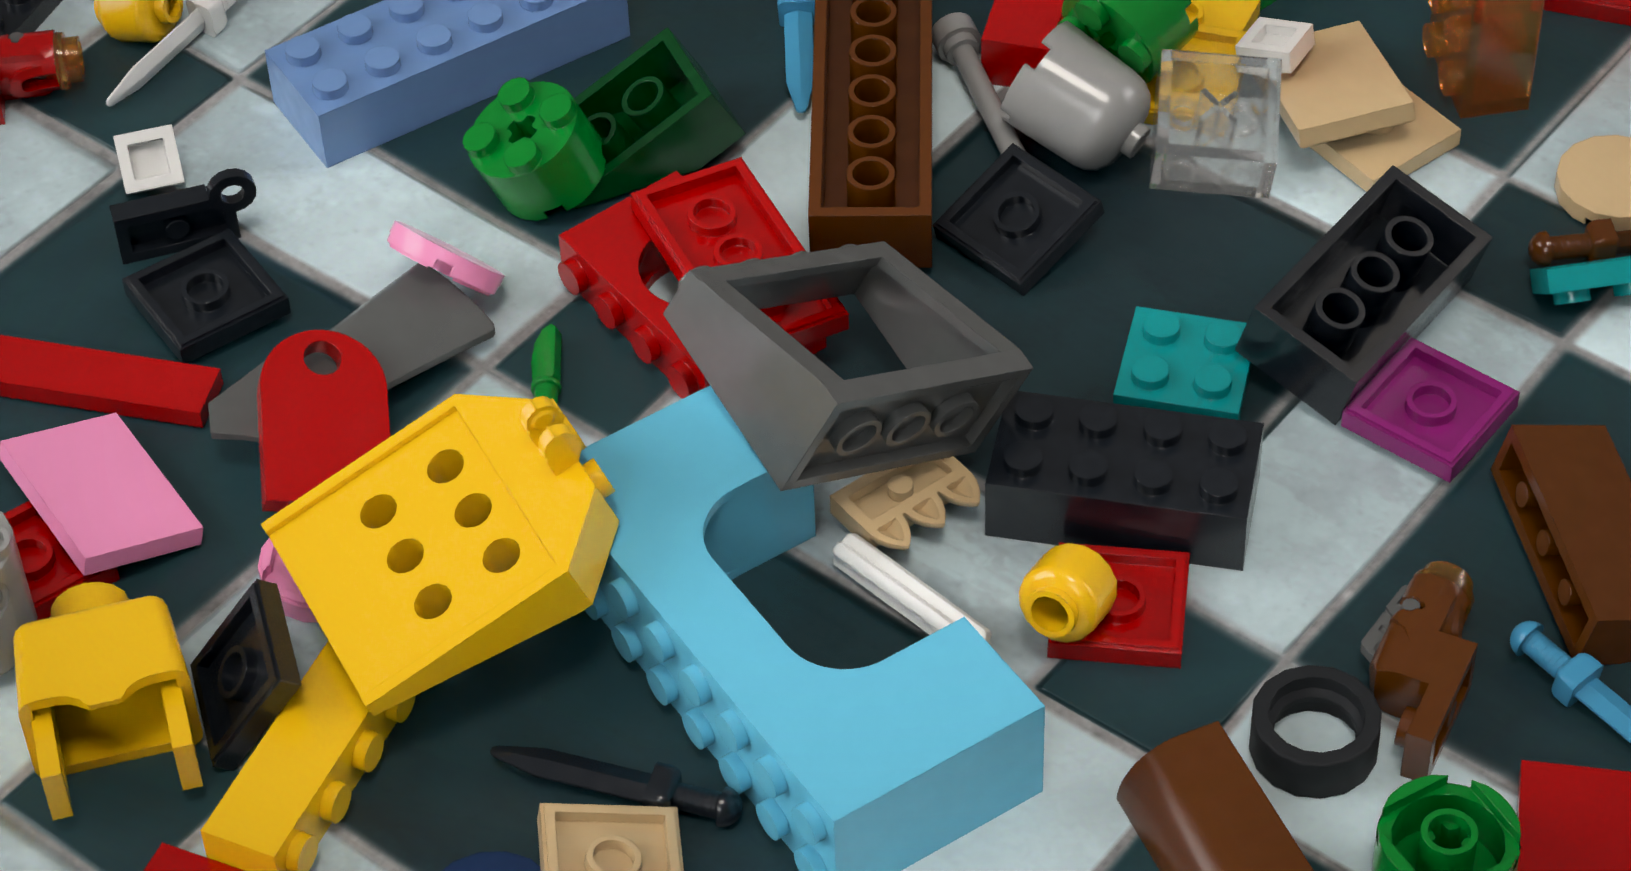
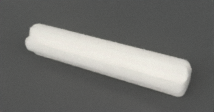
(898, 586)

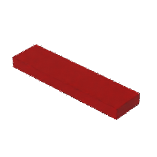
(107, 381)

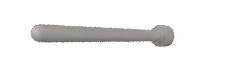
(959, 44)

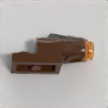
(1421, 661)

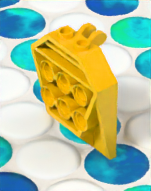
(449, 542)

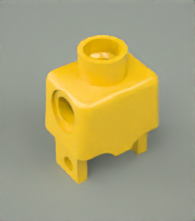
(103, 688)

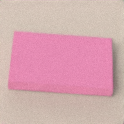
(100, 493)

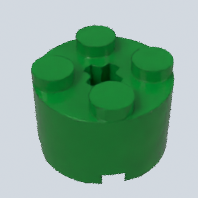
(1134, 28)
(536, 149)
(1446, 828)

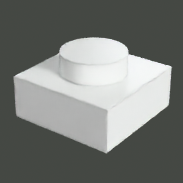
(1278, 40)
(149, 159)

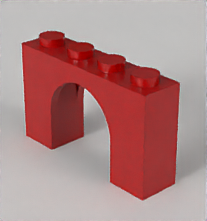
(613, 268)

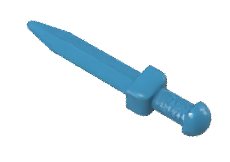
(798, 22)
(1574, 677)

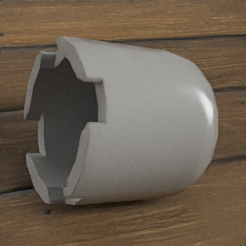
(1080, 101)

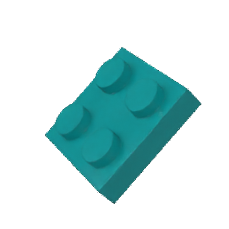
(1183, 364)

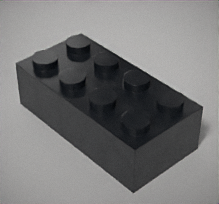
(1362, 293)
(1124, 478)

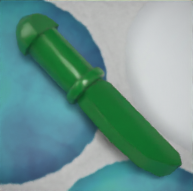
(547, 364)

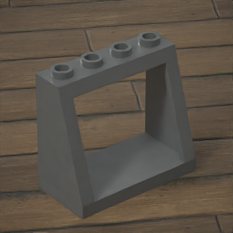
(801, 413)

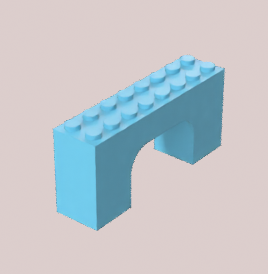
(837, 761)

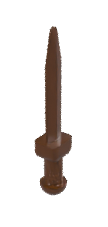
(1596, 243)

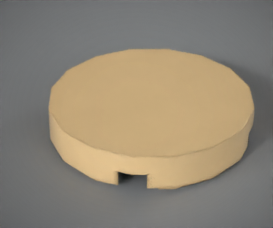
(1596, 180)

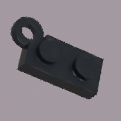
(180, 217)

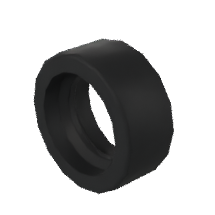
(1319, 691)

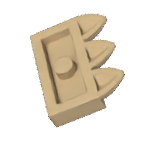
(890, 501)

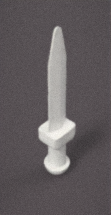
(204, 17)

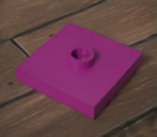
(1430, 409)

